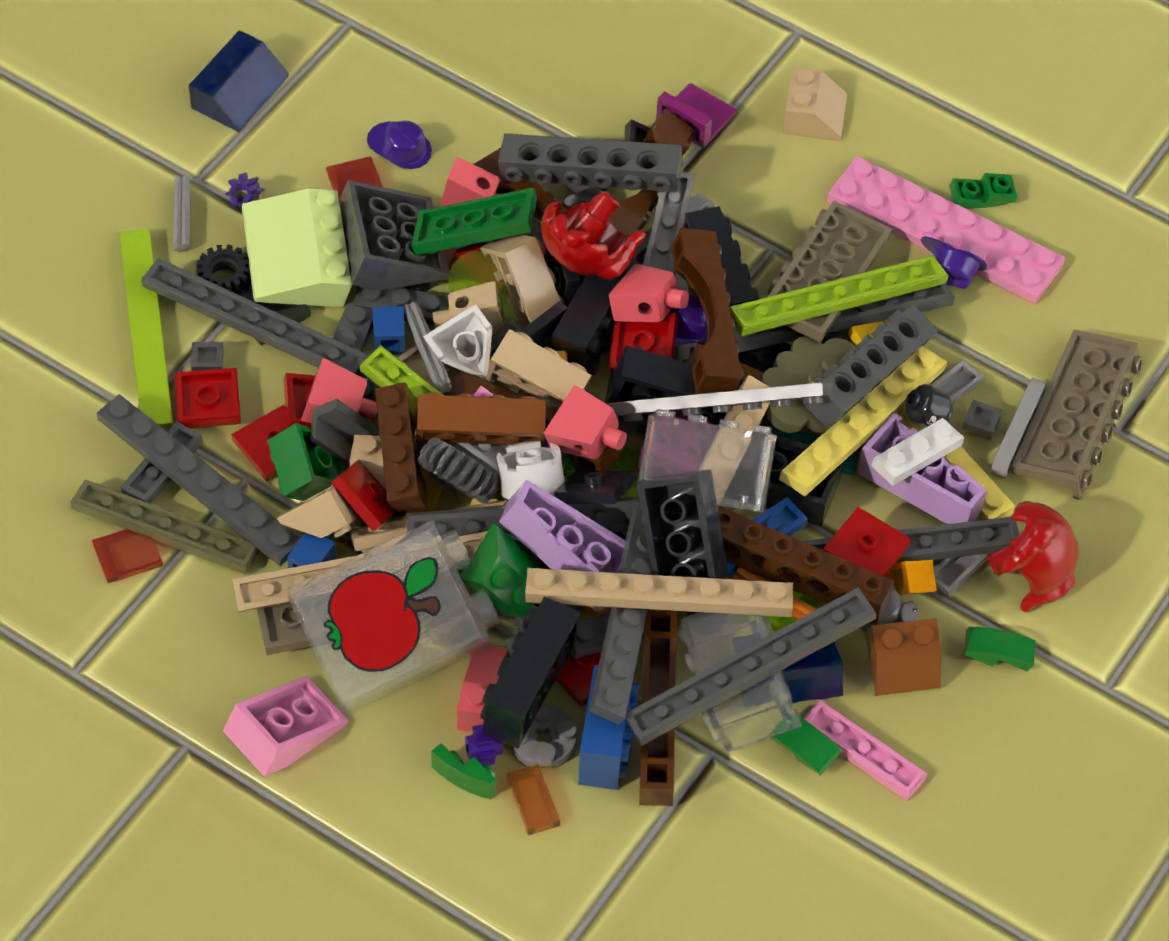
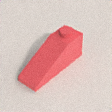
(480, 673)

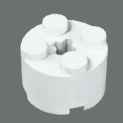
(530, 462)

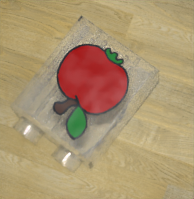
(392, 616)

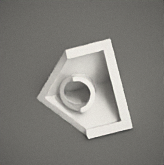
(464, 342)

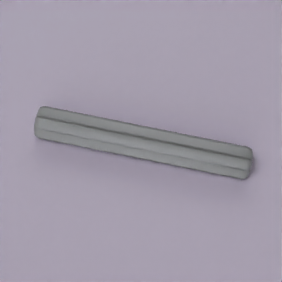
(419, 329)

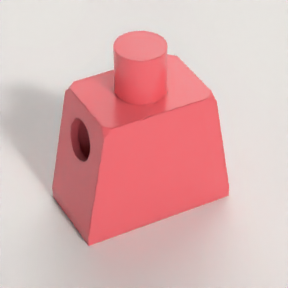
(468, 183)
(646, 295)
(337, 382)
(584, 426)

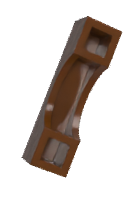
(397, 433)

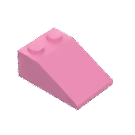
(283, 724)

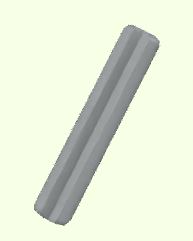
(181, 214)

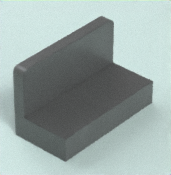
(335, 427)

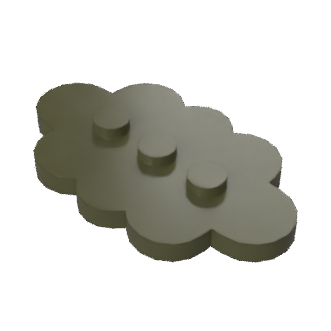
(799, 366)

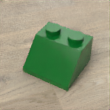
(302, 464)
(501, 571)

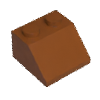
(905, 656)

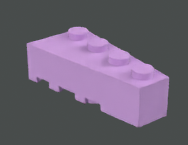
(936, 489)
(560, 533)

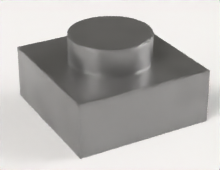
(207, 355)
(982, 419)

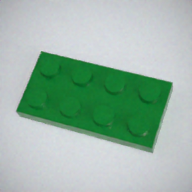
(474, 221)

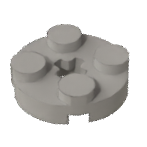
(558, 749)

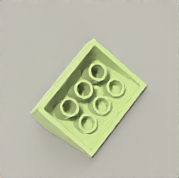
(297, 249)

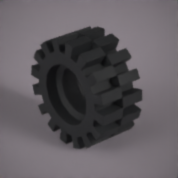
(225, 259)

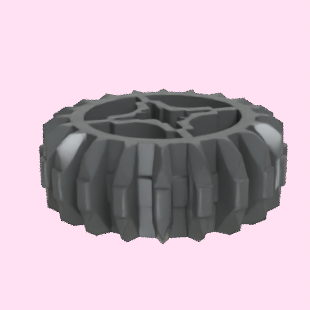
(458, 470)

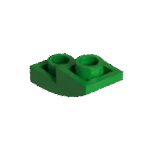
(984, 193)
(993, 644)
(809, 746)
(469, 776)

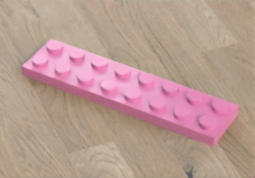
(916, 212)

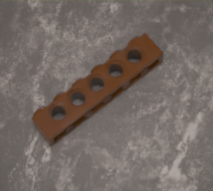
(796, 562)

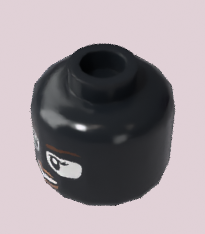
(928, 405)

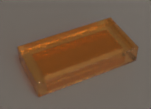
(533, 799)

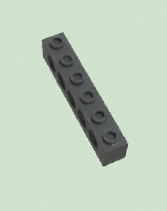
(591, 162)
(872, 362)

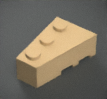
(525, 275)
(535, 369)

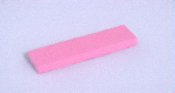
(867, 751)

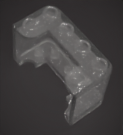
(736, 456)
(756, 711)

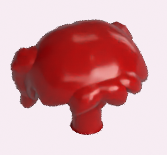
(586, 239)
(1042, 553)

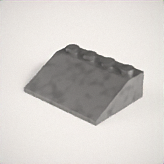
(380, 236)

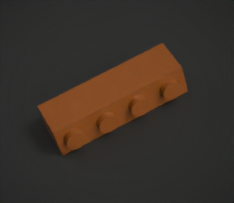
(480, 419)

